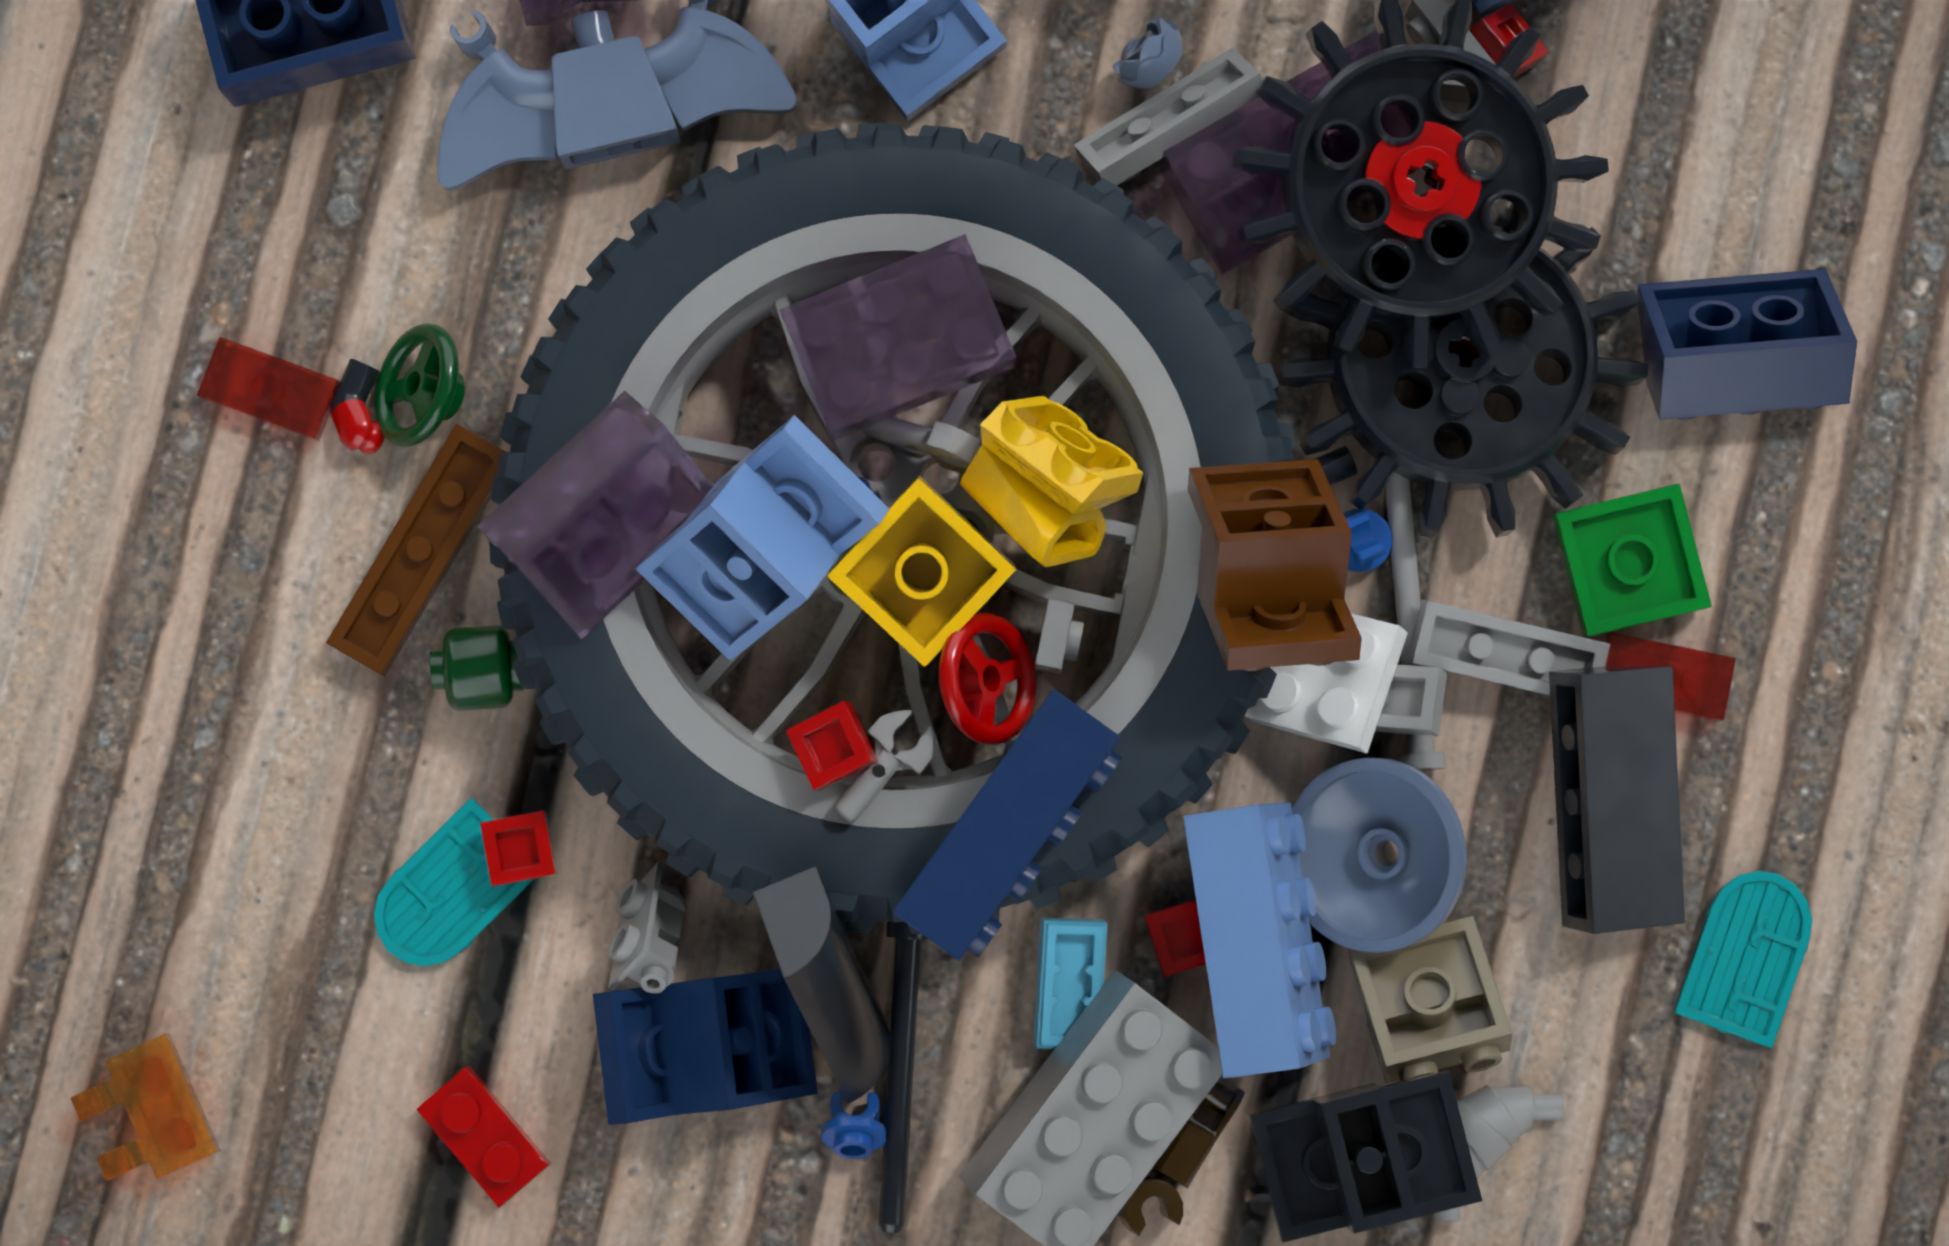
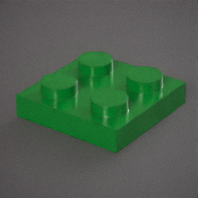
(1631, 560)

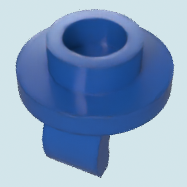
(1369, 540)
(853, 1135)

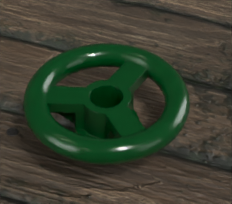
(430, 385)

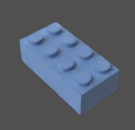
(1259, 938)

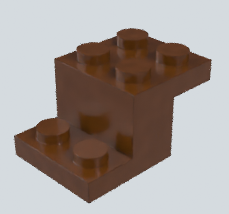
(1273, 564)

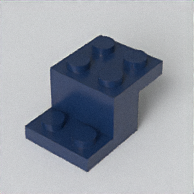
(702, 1047)

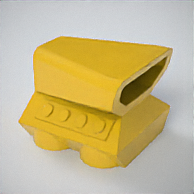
(1048, 479)

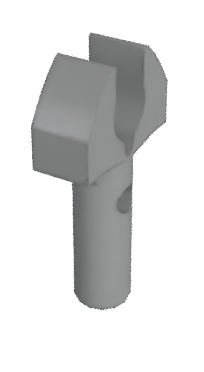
(945, 443)
(875, 777)

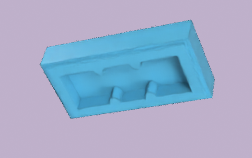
(1067, 974)

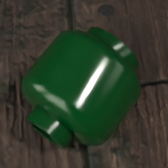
(476, 668)

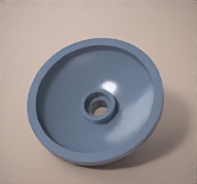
(1357, 891)

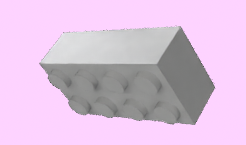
(1095, 1117)

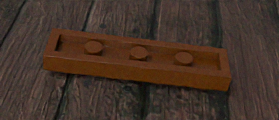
(418, 551)

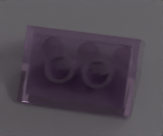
(597, 512)

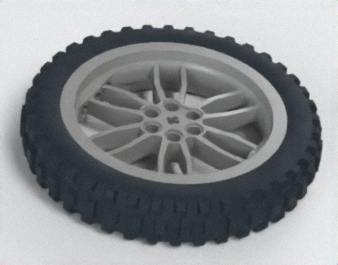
(780, 235)

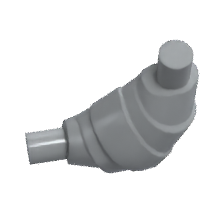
(1495, 1121)

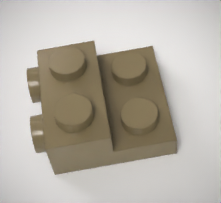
(1433, 1004)

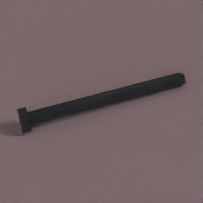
(899, 1076)

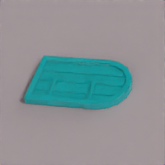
(442, 893)
(1747, 957)

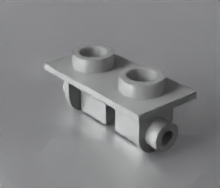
(647, 933)

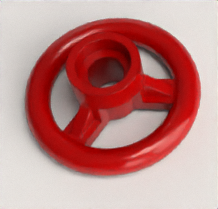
(973, 682)

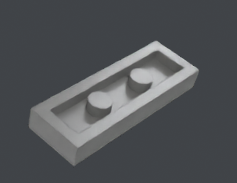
(1184, 108)
(1498, 647)

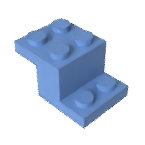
(917, 45)
(762, 538)

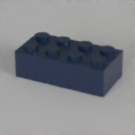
(1006, 826)

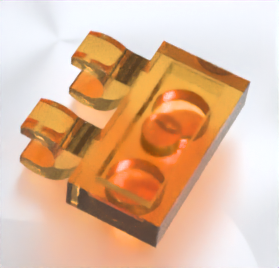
(160, 1106)

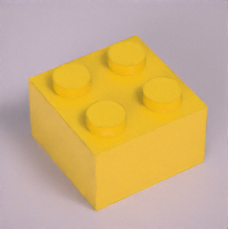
(922, 571)

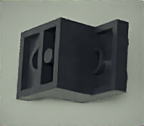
(1365, 1157)

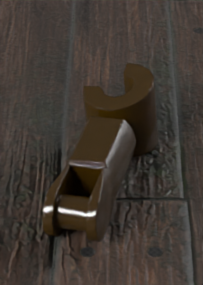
(1181, 1161)

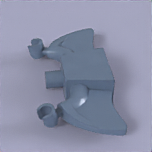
(604, 95)

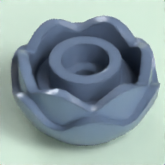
(1151, 56)

